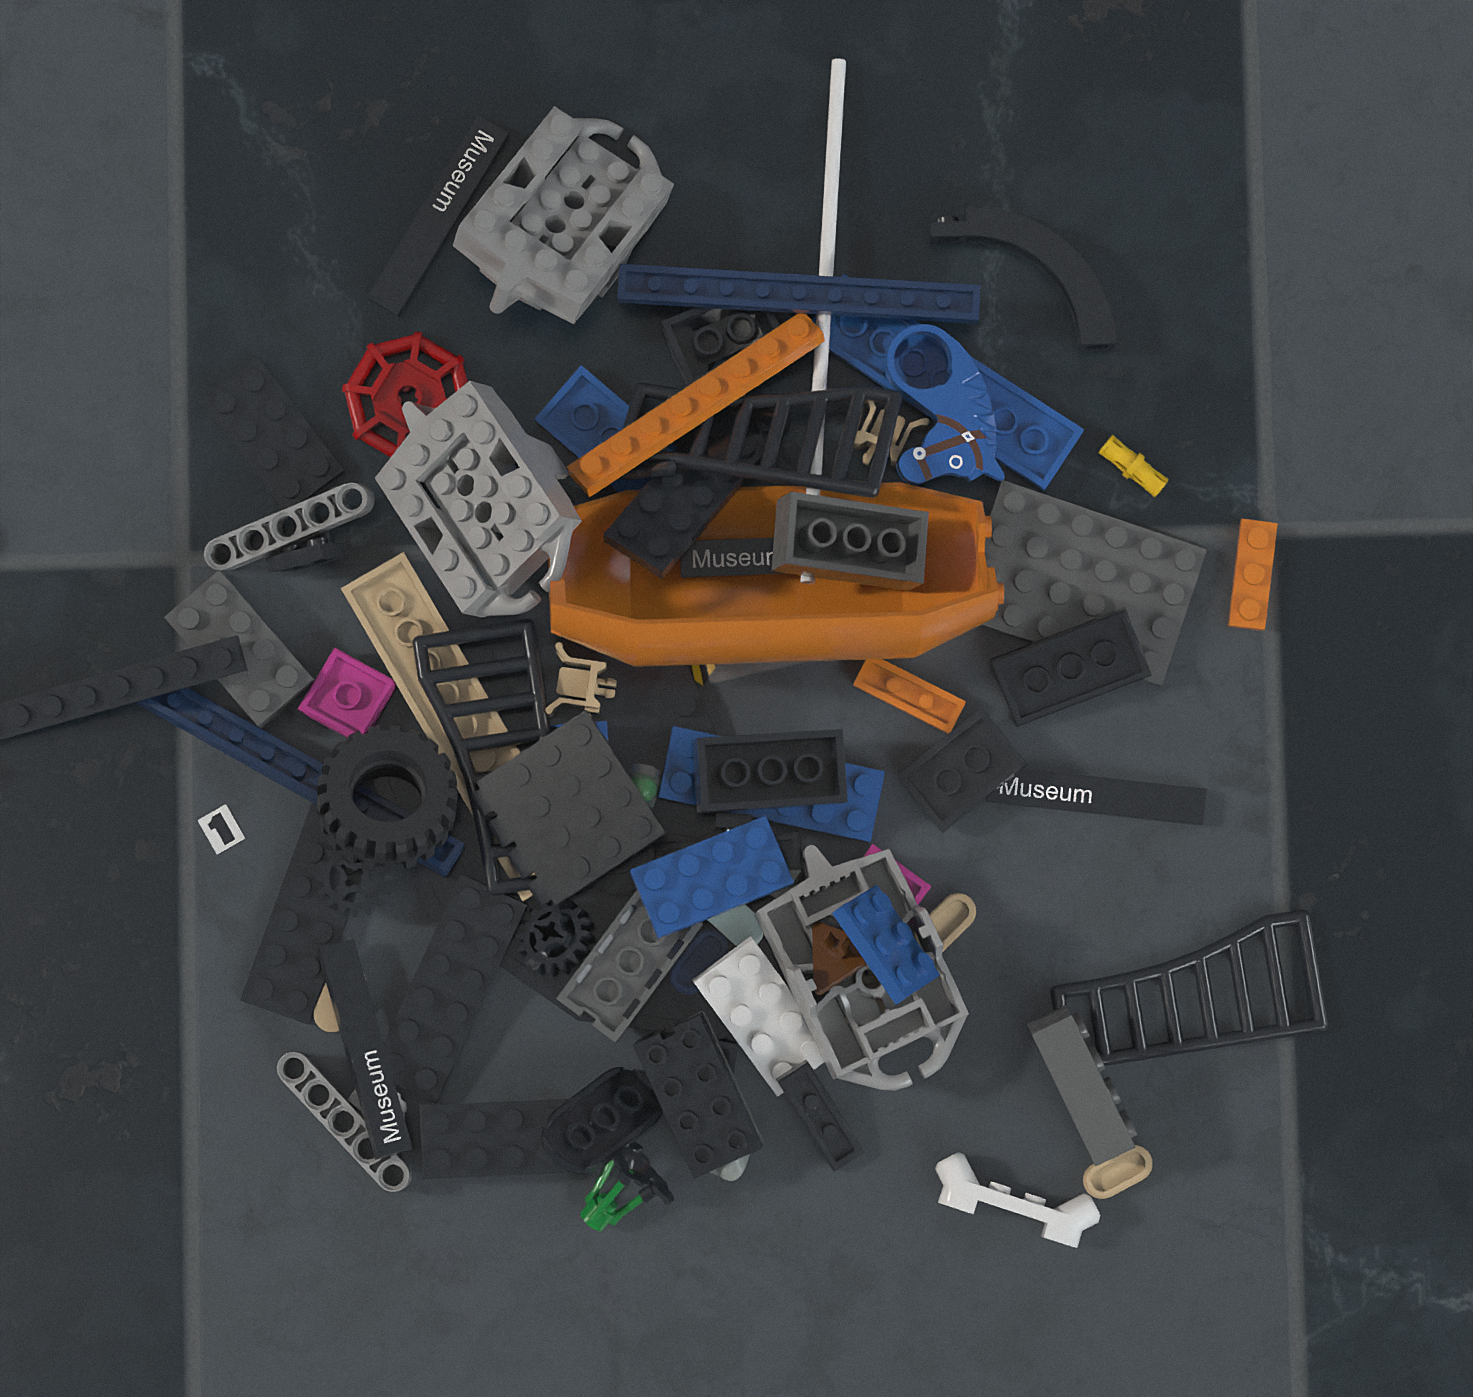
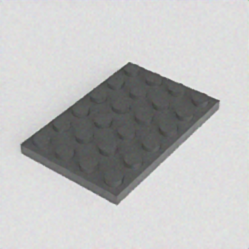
(1078, 564)

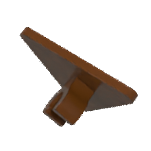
(833, 957)

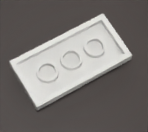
(759, 1012)

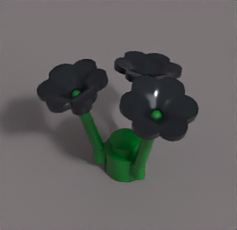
(633, 1168)

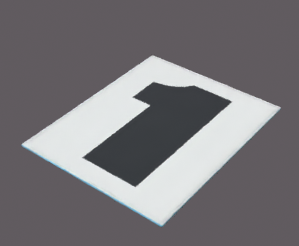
(221, 829)

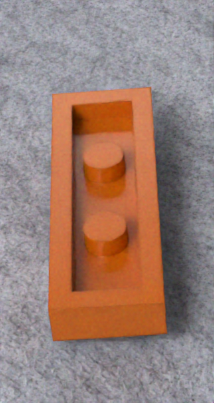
(1252, 574)
(909, 694)

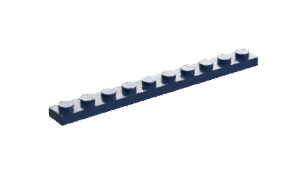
(799, 293)
(277, 760)

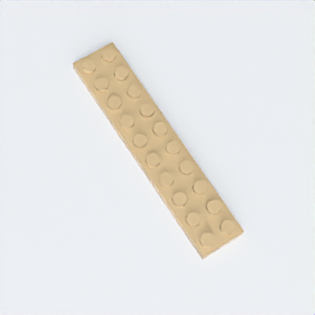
(393, 612)

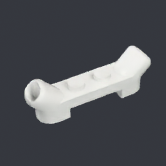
(1062, 1223)

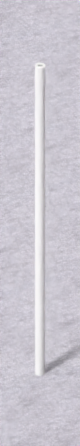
(827, 248)

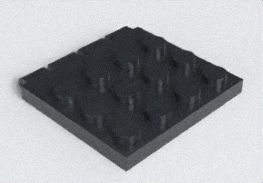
(567, 810)

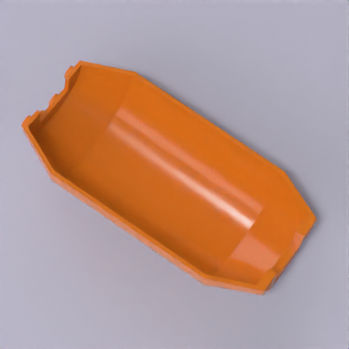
(675, 620)

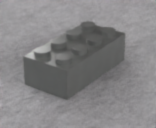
(850, 541)
(273, 673)
(1078, 1079)

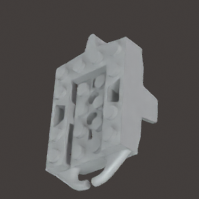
(572, 264)
(483, 497)
(930, 1012)

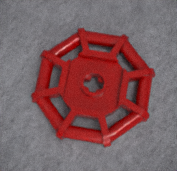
(395, 379)

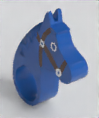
(962, 414)

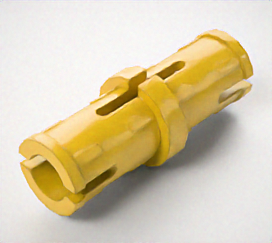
(1133, 466)

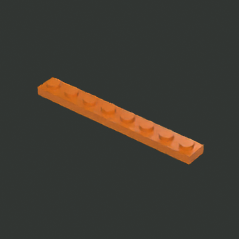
(695, 404)

